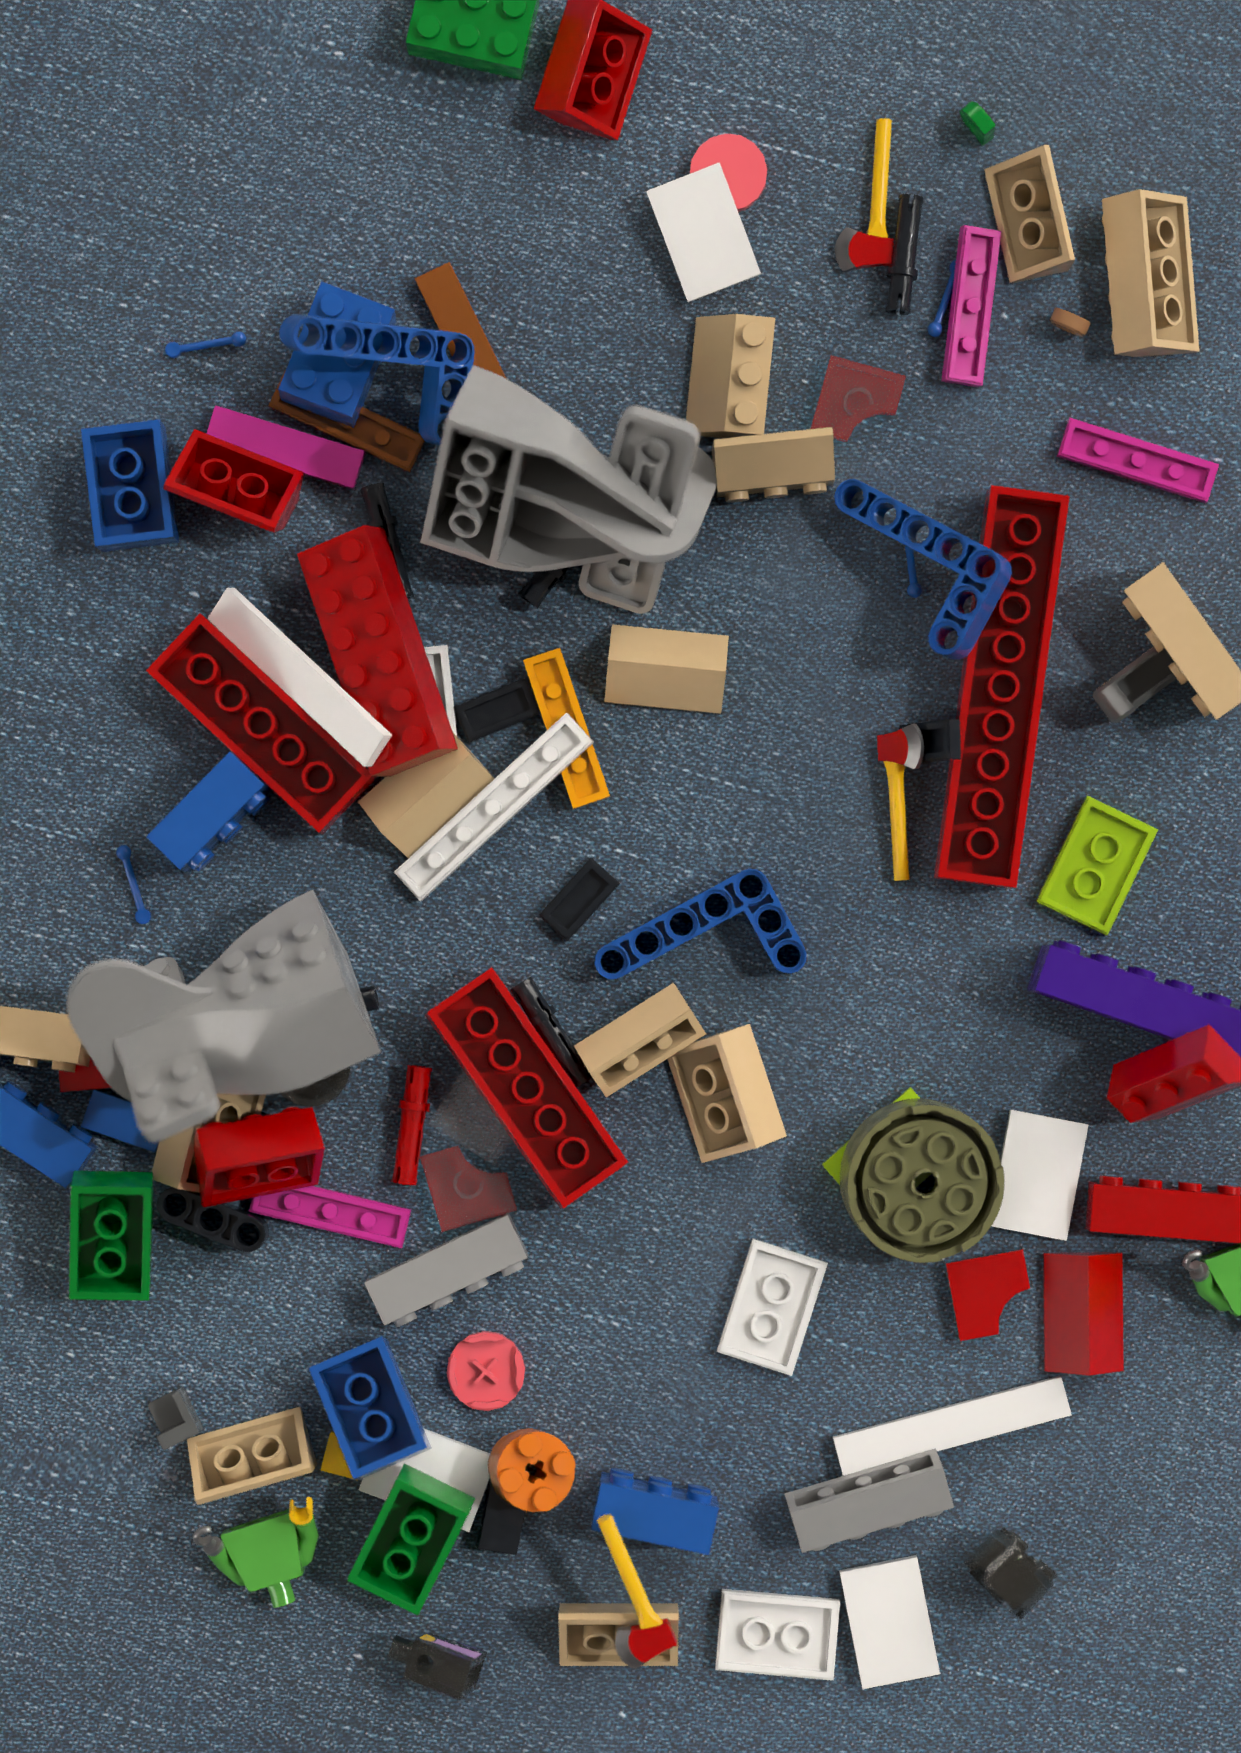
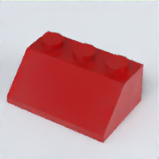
(593, 68)
(235, 481)
(1174, 1076)
(258, 1155)

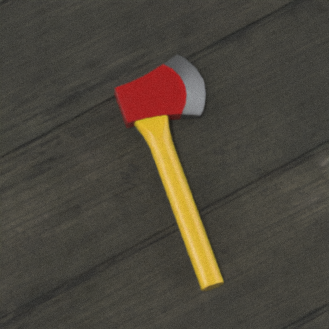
(871, 249)
(899, 750)
(653, 1635)

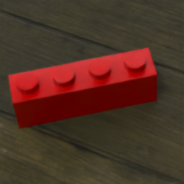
(1164, 1211)

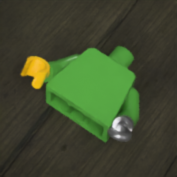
(1218, 1277)
(265, 1550)

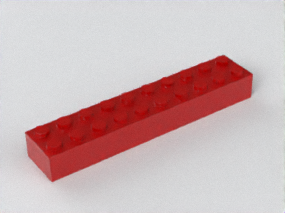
(1003, 693)

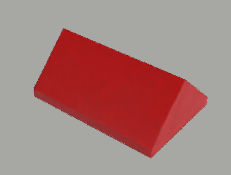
(1083, 1312)

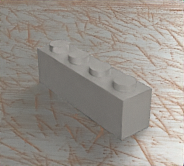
(447, 1269)
(869, 1501)

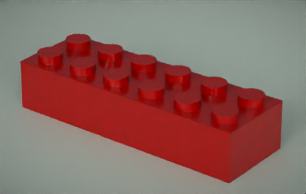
(378, 645)
(260, 724)
(526, 1088)

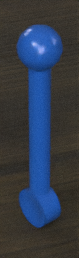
(935, 328)
(174, 349)
(914, 589)
(142, 915)

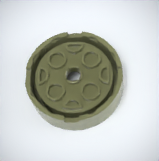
(901, 1145)

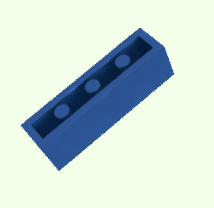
(40, 1138)

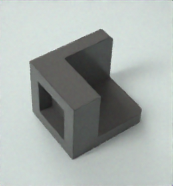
(175, 1418)

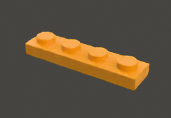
(555, 698)

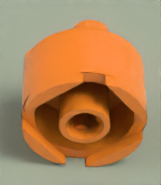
(550, 1458)

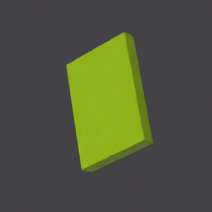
(1096, 865)

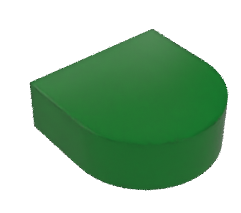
(978, 122)

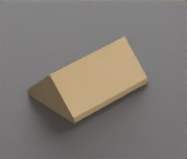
(1030, 215)
(666, 669)
(424, 798)
(250, 1455)
(590, 1631)

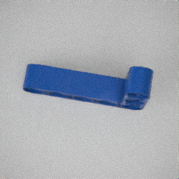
(393, 349)
(937, 548)
(703, 921)

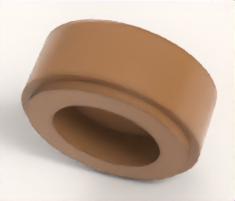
(1069, 322)

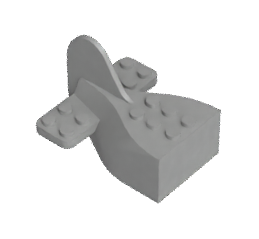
(537, 496)
(253, 1023)

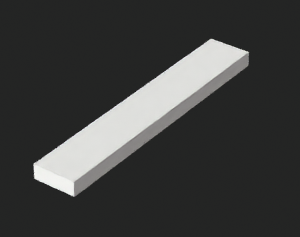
(299, 677)
(494, 807)
(953, 1425)

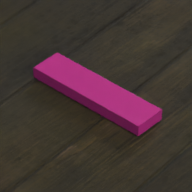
(971, 306)
(297, 449)
(1137, 460)
(337, 1213)

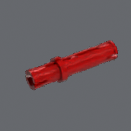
(410, 1134)

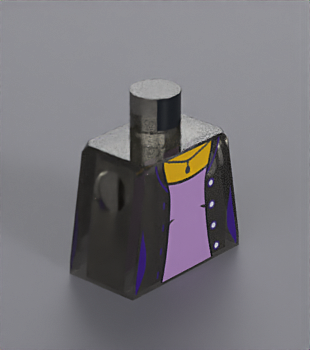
(454, 1667)

